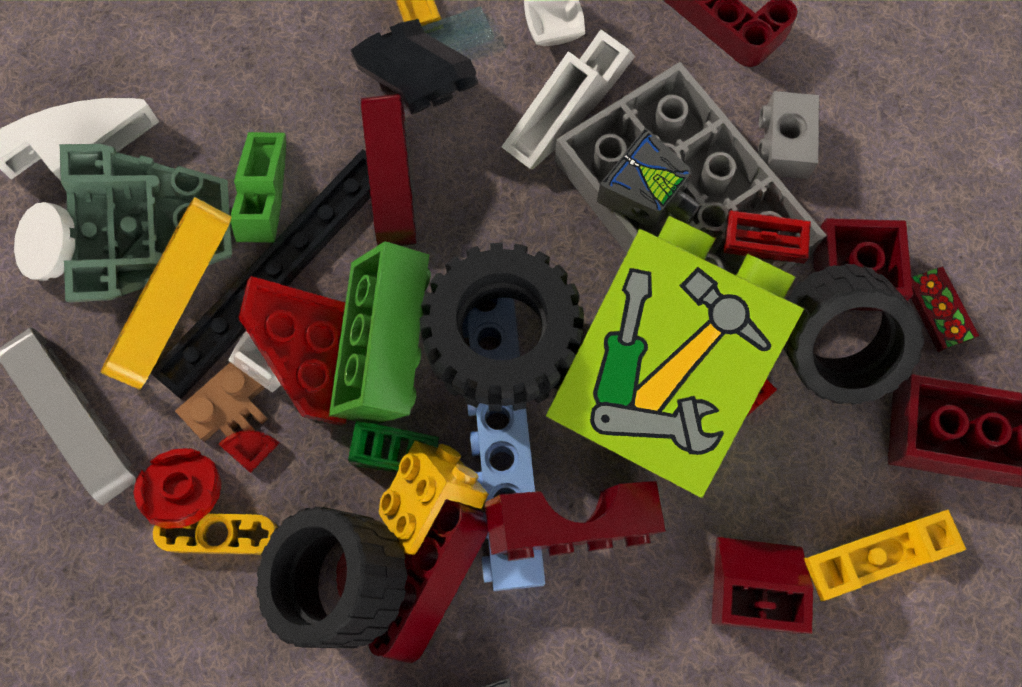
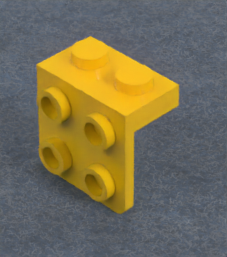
(420, 489)

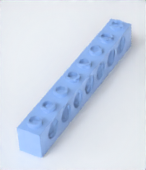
(511, 440)

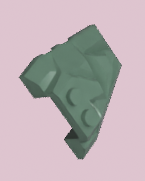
(126, 217)

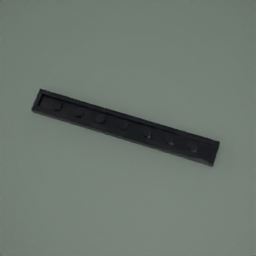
(279, 264)

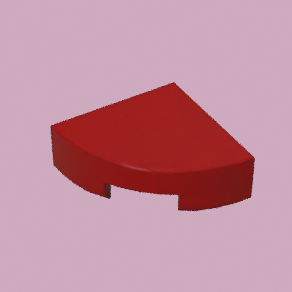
(249, 447)

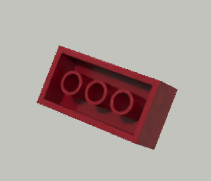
(957, 430)

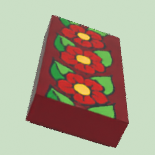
(941, 310)

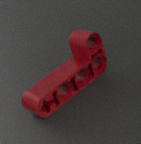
(737, 27)
(388, 169)
(433, 580)

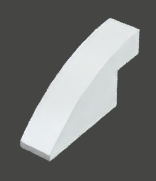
(567, 98)
(93, 121)

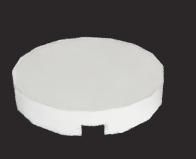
(44, 241)

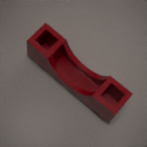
(528, 523)

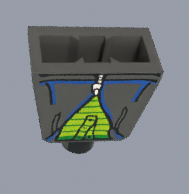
(648, 183)

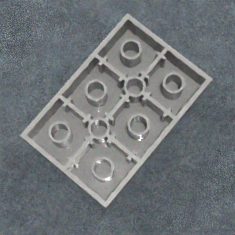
(722, 163)

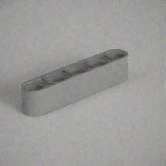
(65, 416)

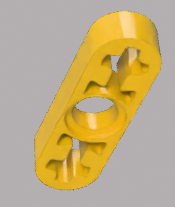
(246, 546)

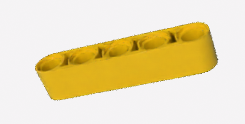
(166, 294)

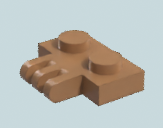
(223, 404)

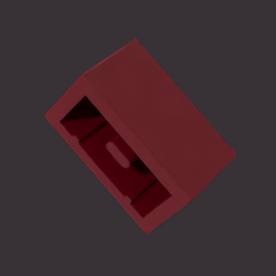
(762, 587)

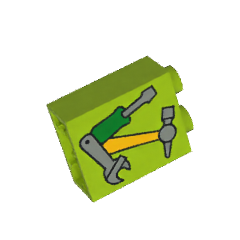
(676, 355)

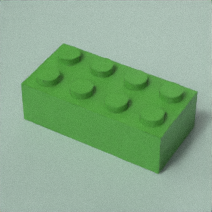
(380, 335)

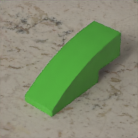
(259, 188)

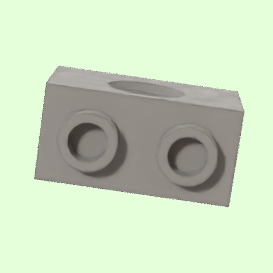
(798, 117)

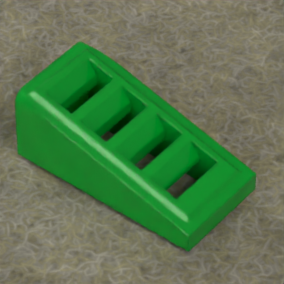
(380, 432)

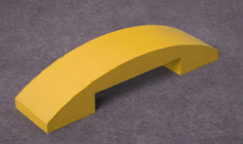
(884, 554)

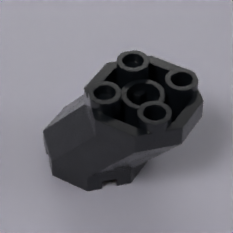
(415, 65)

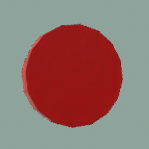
(177, 488)

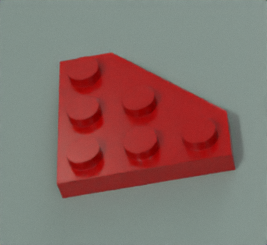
(298, 340)

